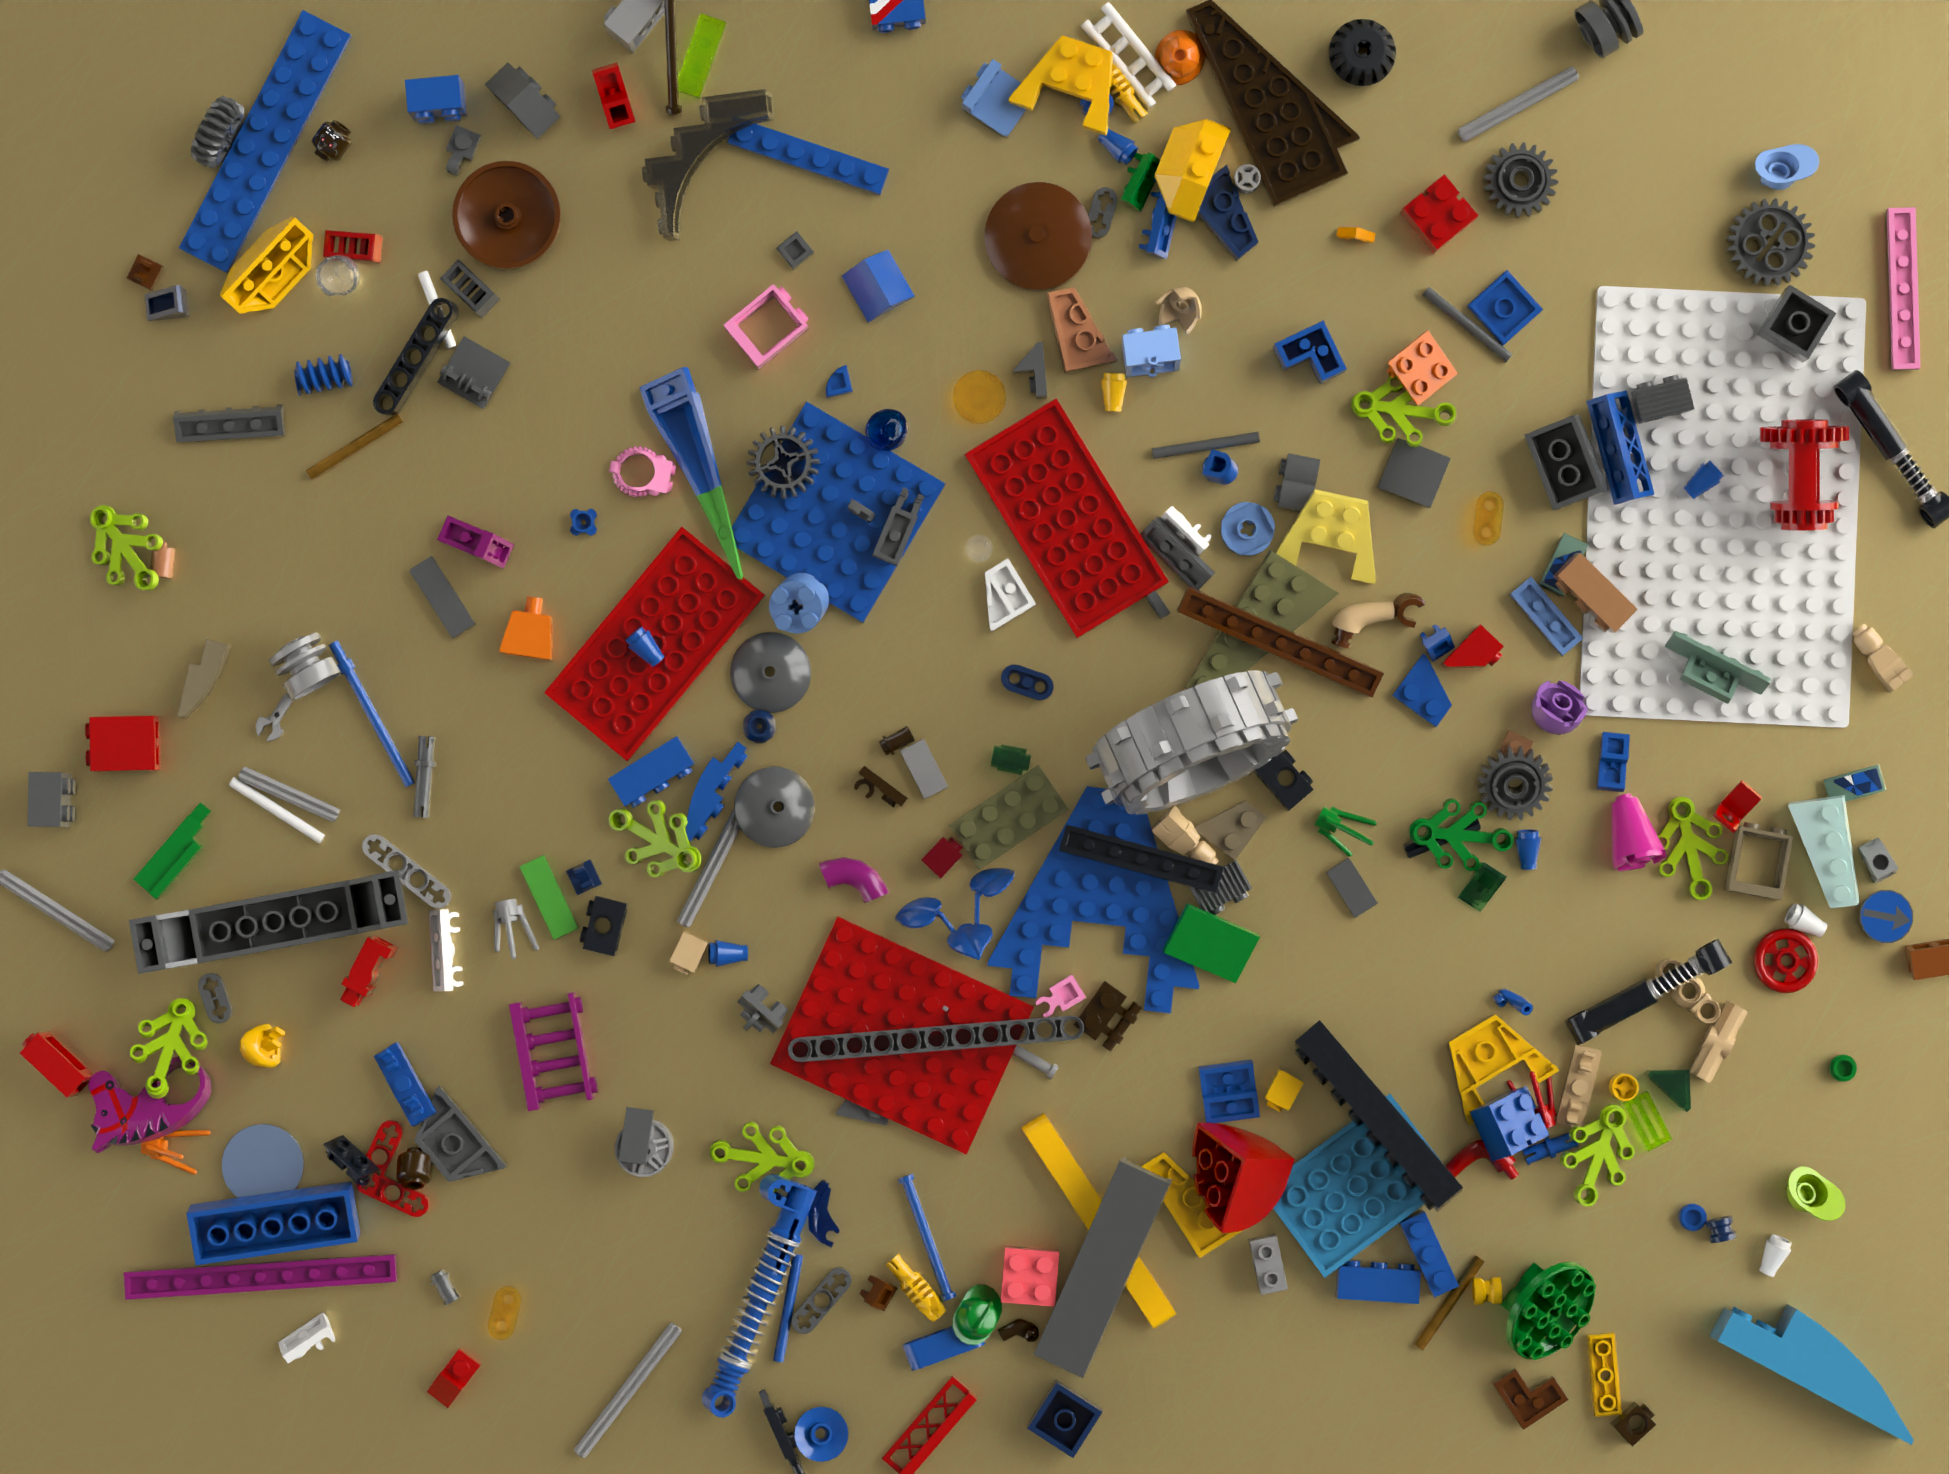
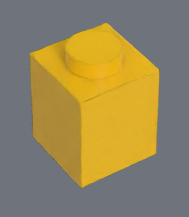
(1282, 1091)

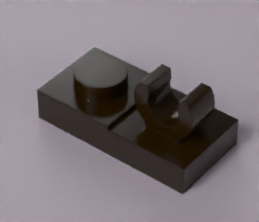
(890, 795)

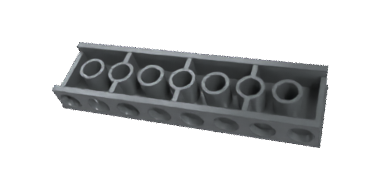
(1102, 1267)

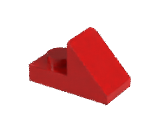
(453, 1378)

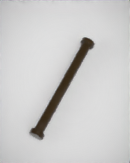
(671, 54)

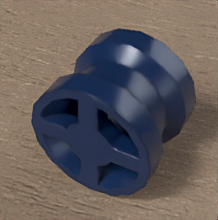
(1721, 1229)

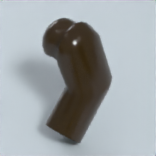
(1020, 1328)

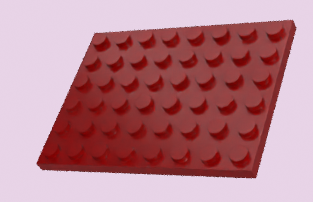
(881, 986)

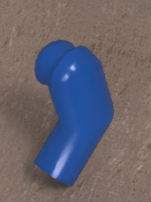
(1515, 1000)

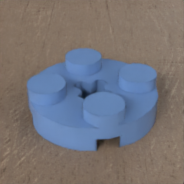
(1252, 514)

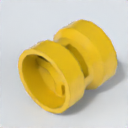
(1628, 1087)
(1487, 1290)

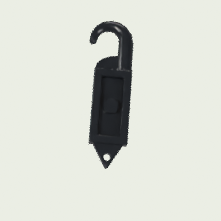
(786, 1441)

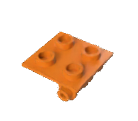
(1421, 368)

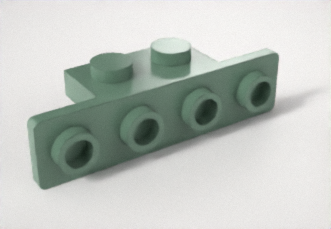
(1714, 671)

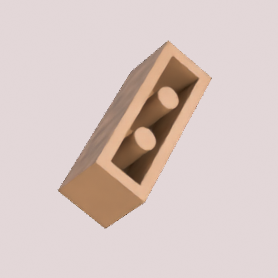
(1594, 593)

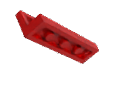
(938, 1434)

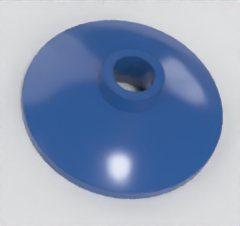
(835, 1434)

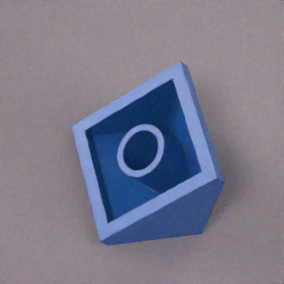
(877, 285)

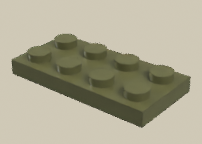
(1008, 817)

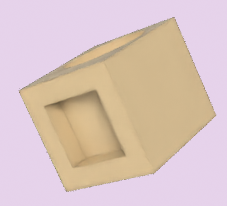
(688, 953)

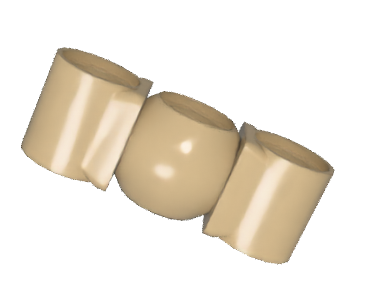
(1698, 999)

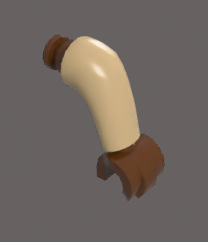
(1356, 616)

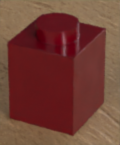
(943, 856)

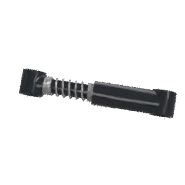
(1856, 394)
(1645, 993)

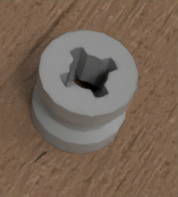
(1250, 175)

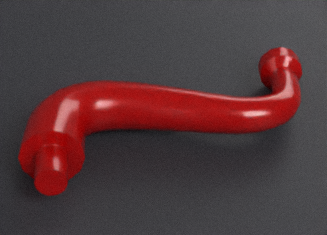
(1475, 1151)

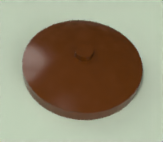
(506, 215)
(1038, 236)

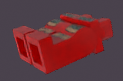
(366, 970)

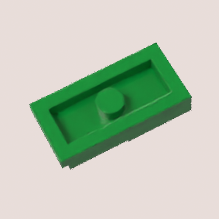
(1141, 182)

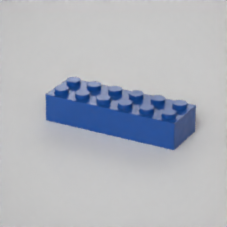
(273, 1223)

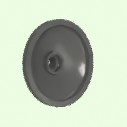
(790, 677)
(755, 807)

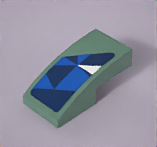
(1564, 551)
(1856, 783)

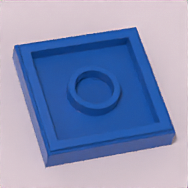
(1504, 308)

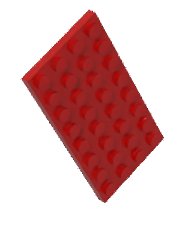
(1066, 518)
(691, 610)

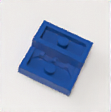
(1229, 1091)

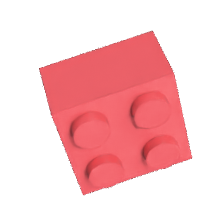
(1029, 1276)

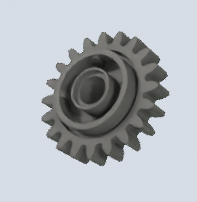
(1524, 163)
(1511, 767)

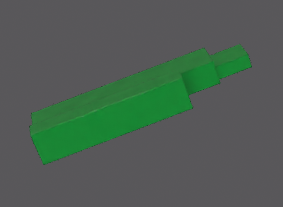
(173, 855)

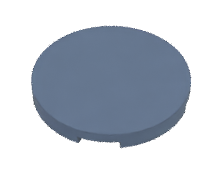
(262, 1161)

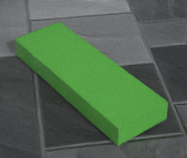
(549, 897)

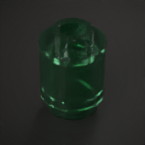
(1010, 759)

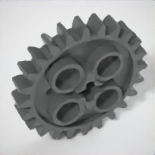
(1789, 256)

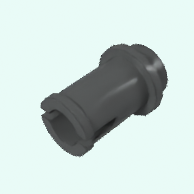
(444, 1286)

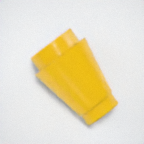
(1113, 390)

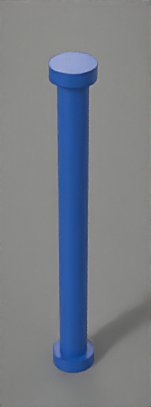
(927, 1238)

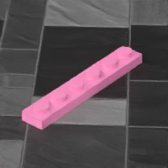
(1903, 288)

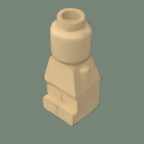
(1882, 659)
(1182, 836)

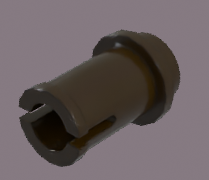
(896, 740)

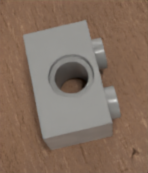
(1268, 1264)

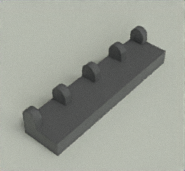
(229, 424)

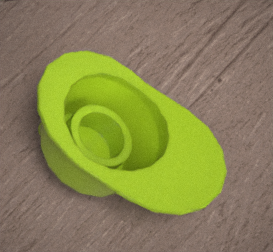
(1814, 1194)

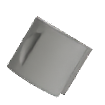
(1877, 860)

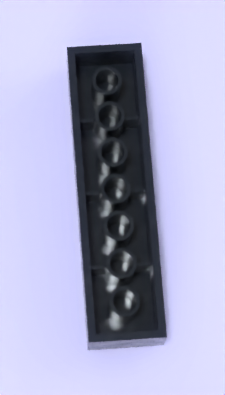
(1378, 1116)

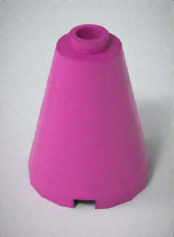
(1633, 836)

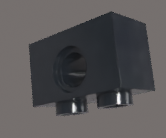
(1290, 794)
(607, 942)

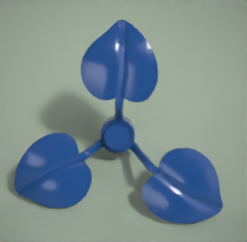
(969, 938)

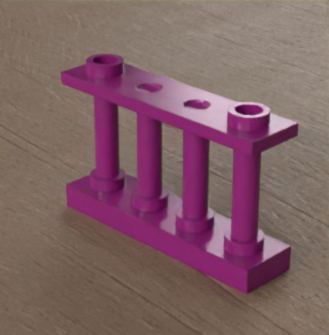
(532, 1068)

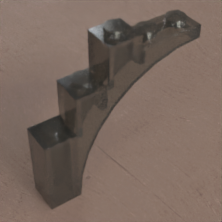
(672, 174)

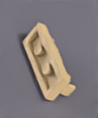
(1578, 1086)

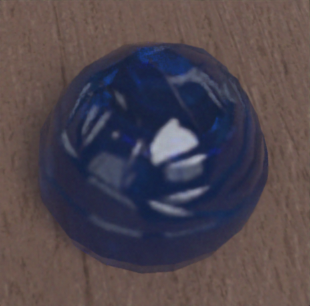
(887, 429)

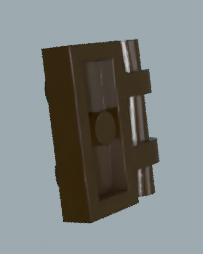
(1100, 1011)

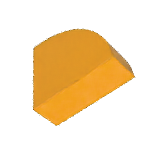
(1356, 233)

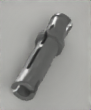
(424, 776)

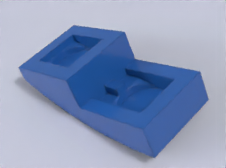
(1612, 761)

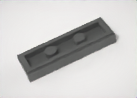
(1176, 554)
(442, 597)

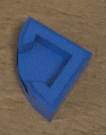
(839, 383)

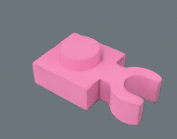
(1065, 994)

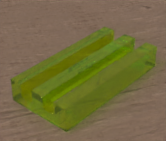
(1637, 1101)

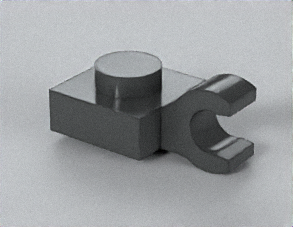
(461, 146)

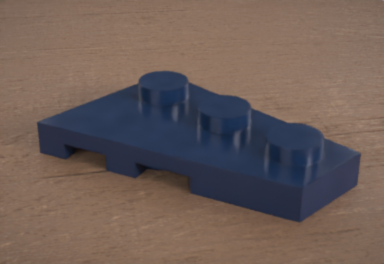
(1225, 215)

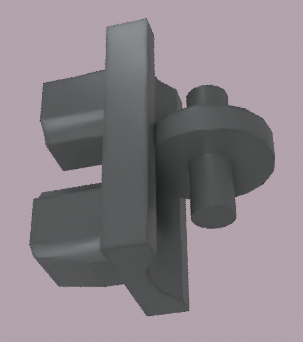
(757, 1013)

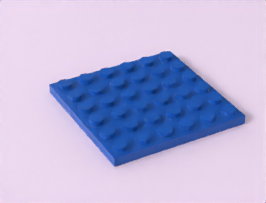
(816, 529)

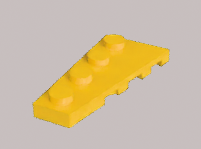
(1187, 1206)

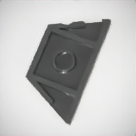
(455, 1142)

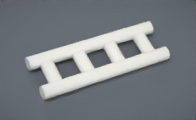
(1146, 58)

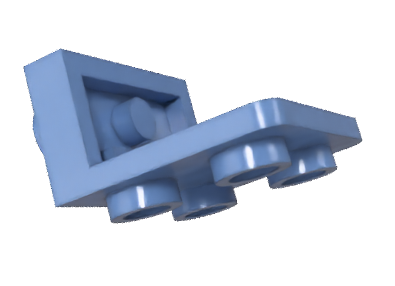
(990, 99)

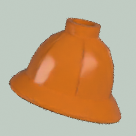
(1180, 56)

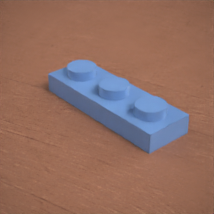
(1546, 616)

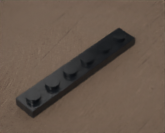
(1141, 859)

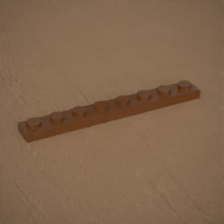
(1280, 641)

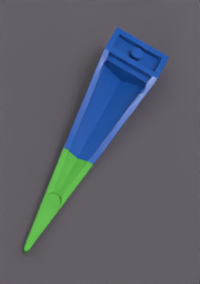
(683, 425)

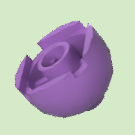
(1558, 707)

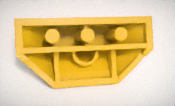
(1189, 165)
(269, 267)

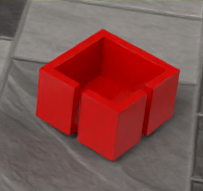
(1439, 214)

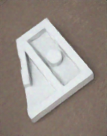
(1005, 594)

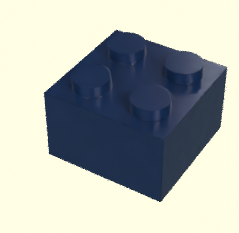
(1064, 1418)

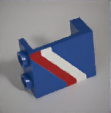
(896, 13)

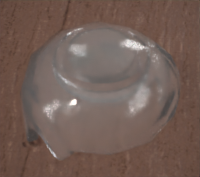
(337, 275)

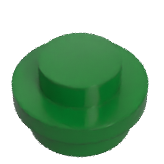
(1842, 1068)

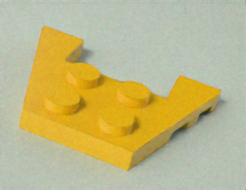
(1074, 70)
(1487, 1052)

